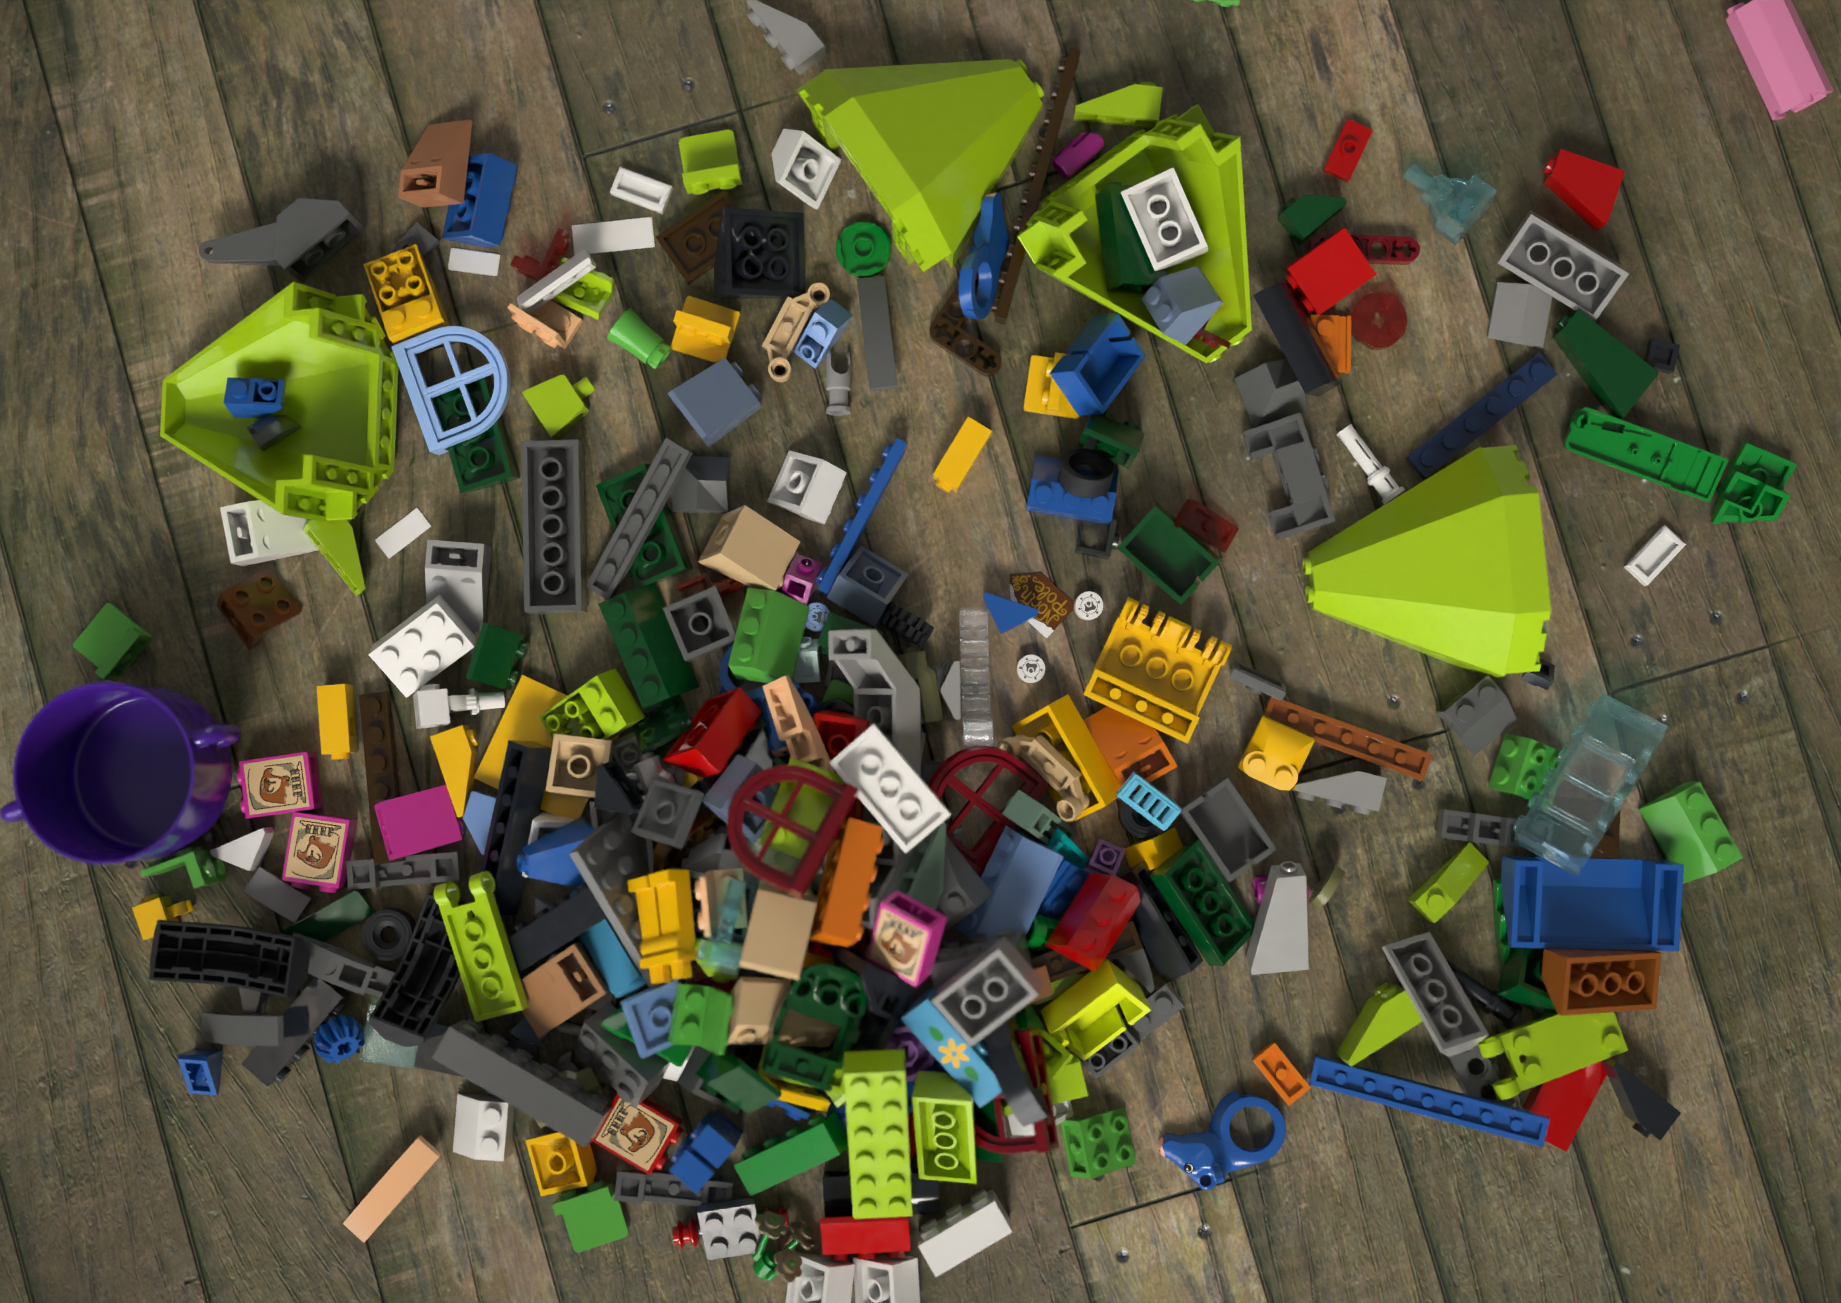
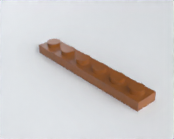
(1350, 739)

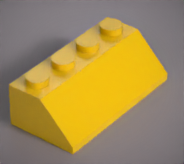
(1069, 735)

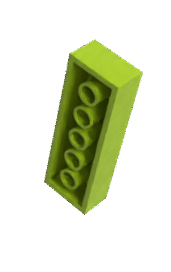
(878, 1133)

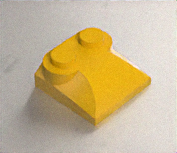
(1275, 754)
(560, 1163)

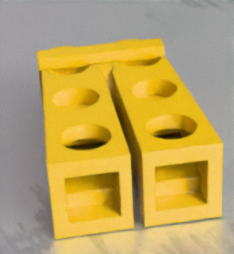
(665, 924)

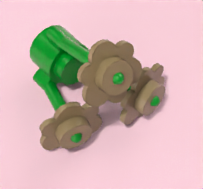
(785, 1263)

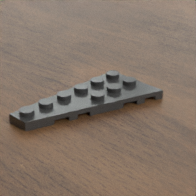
(607, 863)

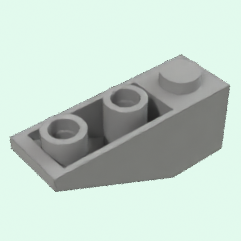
(791, 36)
(1352, 788)

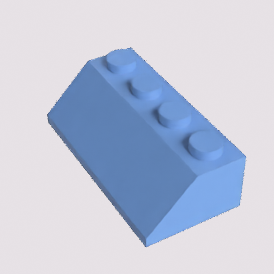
(1018, 879)

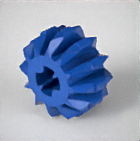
(339, 1038)

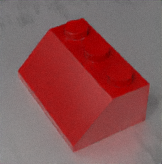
(715, 734)
(1095, 920)
(865, 1236)

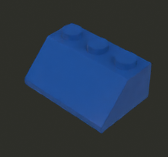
(485, 204)
(1050, 498)

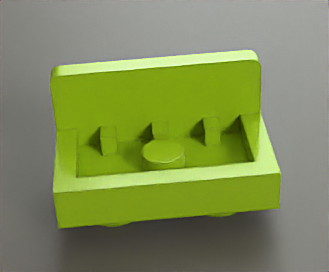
(588, 294)

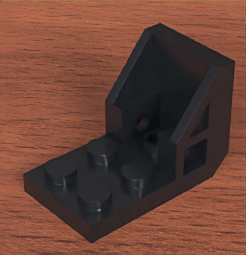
(885, 996)

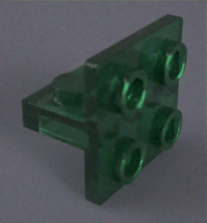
(663, 727)

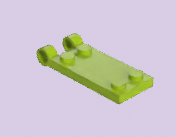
(481, 948)
(1553, 1048)

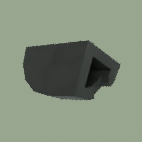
(272, 430)

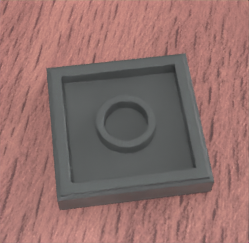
(667, 813)

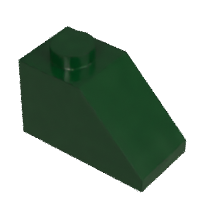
(1309, 214)

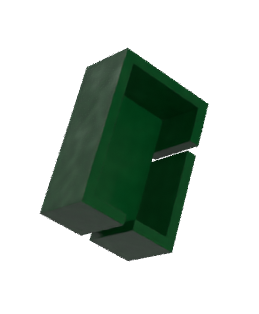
(1169, 554)

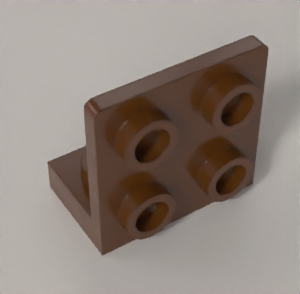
(257, 606)

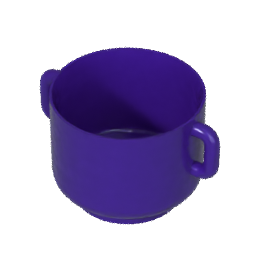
(121, 773)

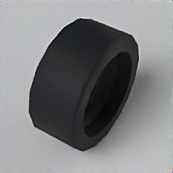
(1084, 485)

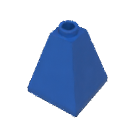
(550, 858)

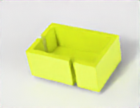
(1088, 1011)

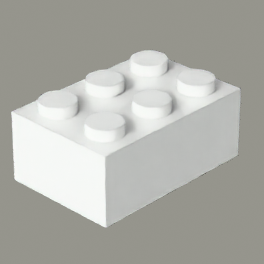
(422, 646)
(963, 1231)

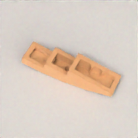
(795, 723)
(392, 1188)

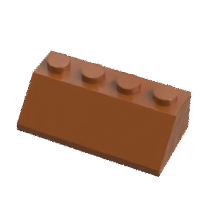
(1601, 980)

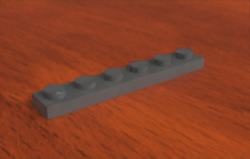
(639, 519)

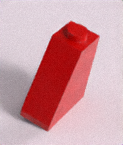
(1583, 185)

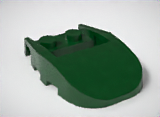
(826, 995)

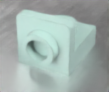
(808, 662)

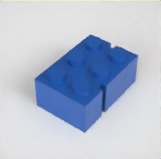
(1098, 366)
(705, 1149)

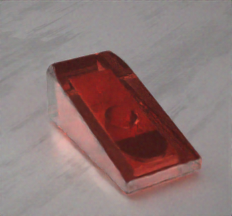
(1206, 525)

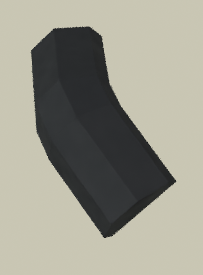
(228, 957)
(420, 983)

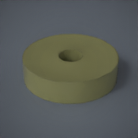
(1326, 887)

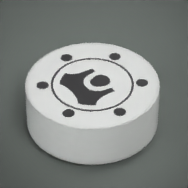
(1088, 605)
(1030, 668)

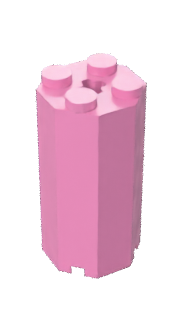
(1778, 55)

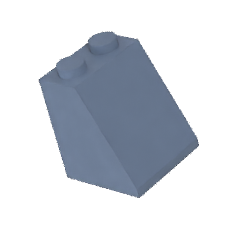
(716, 400)

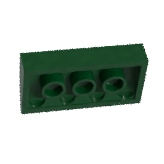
(484, 458)
(663, 550)
(1204, 903)

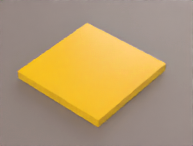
(523, 723)

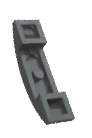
(415, 870)
(665, 1187)

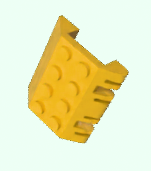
(1156, 671)

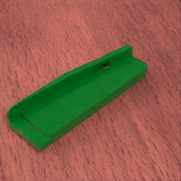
(1644, 453)

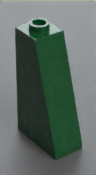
(1123, 253)
(1605, 364)

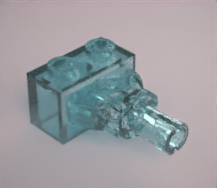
(1452, 201)
(720, 951)

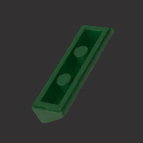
(334, 917)

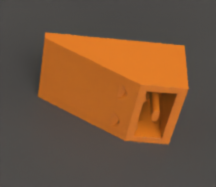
(1129, 746)

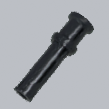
(1490, 1000)

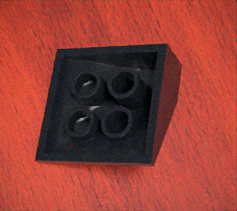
(759, 255)

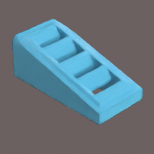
(1164, 811)

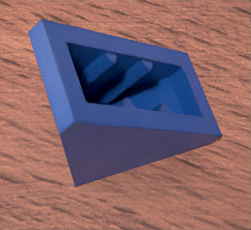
(1008, 613)
(201, 1070)

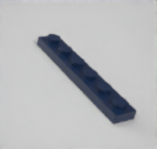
(1481, 416)

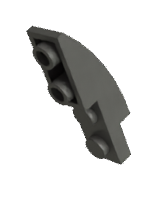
(346, 970)
(1163, 1004)

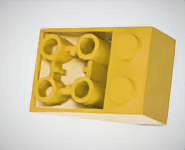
(405, 295)

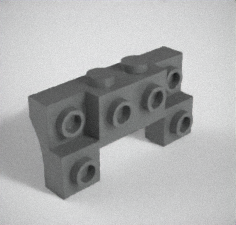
(1298, 474)

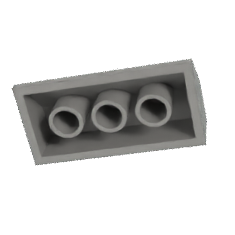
(1562, 266)
(1436, 994)

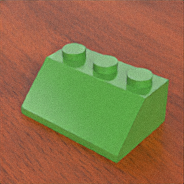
(768, 636)
(1690, 831)

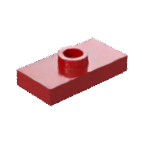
(1347, 150)

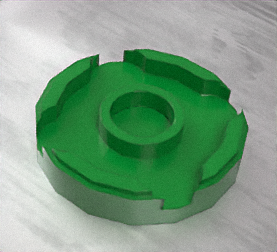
(863, 249)

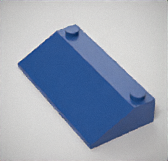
(1605, 907)

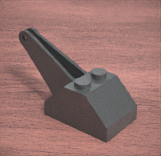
(299, 241)

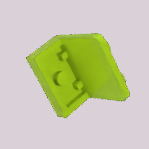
(710, 162)

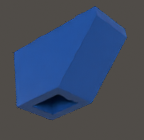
(254, 397)

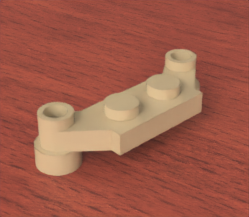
(789, 327)
(1053, 769)

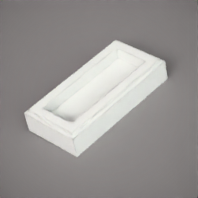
(641, 190)
(1654, 555)

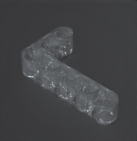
(975, 677)

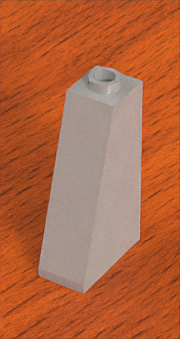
(1281, 925)

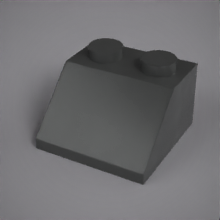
(700, 624)
(1478, 714)

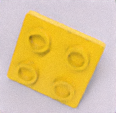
(704, 329)
(1042, 392)

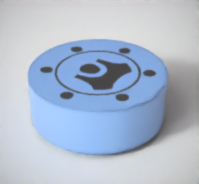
(817, 616)

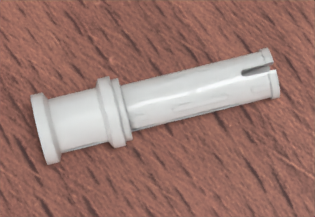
(1377, 475)

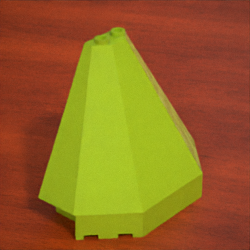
(927, 141)
(1066, 233)
(336, 389)
(1446, 567)

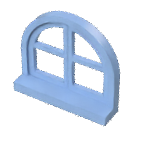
(421, 395)

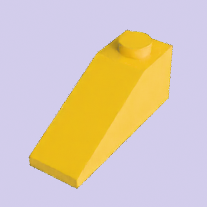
(458, 761)

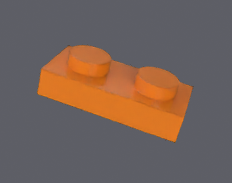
(1280, 1073)

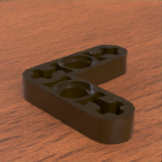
(954, 325)
(704, 825)

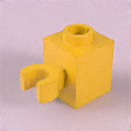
(158, 908)

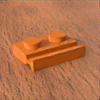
(1336, 338)

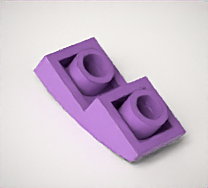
(1104, 859)

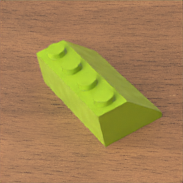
(944, 1129)

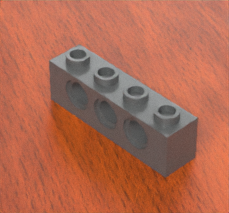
(1472, 1082)

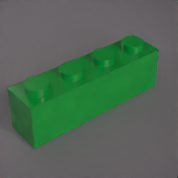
(792, 1154)

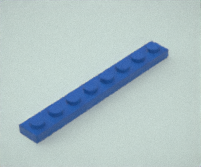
(1430, 1101)

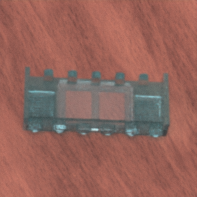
(1589, 784)

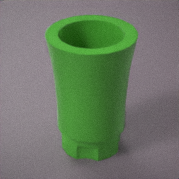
(639, 339)

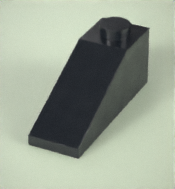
(1639, 1102)

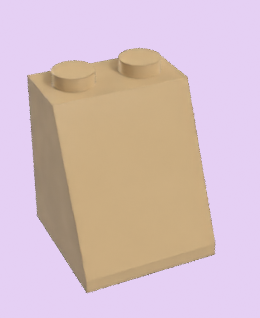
(750, 549)
(778, 931)

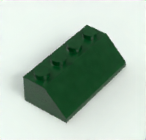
(648, 646)

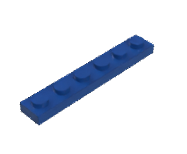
(866, 504)

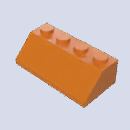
(846, 883)

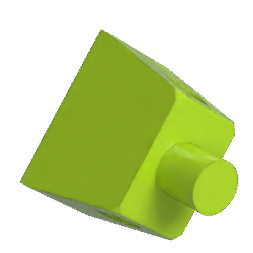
(559, 403)

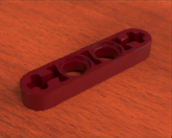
(1365, 241)

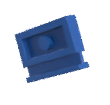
(1062, 888)

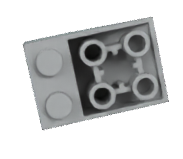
(461, 577)

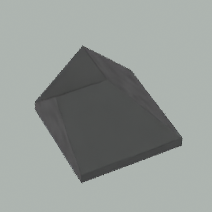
(1271, 392)
(703, 486)

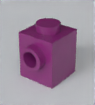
(801, 578)

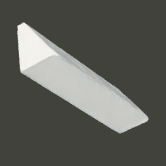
(556, 282)

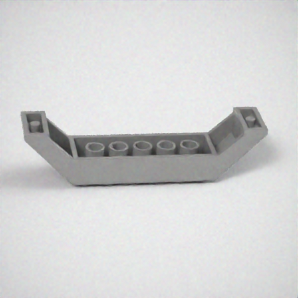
(891, 701)

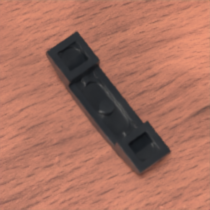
(1013, 1076)

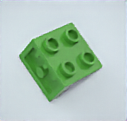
(112, 642)
(701, 1017)
(1098, 1143)

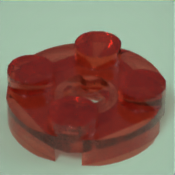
(1385, 306)

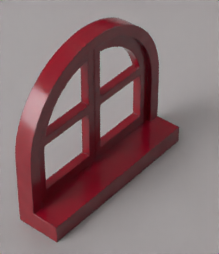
(1032, 785)
(820, 841)
(1044, 1130)

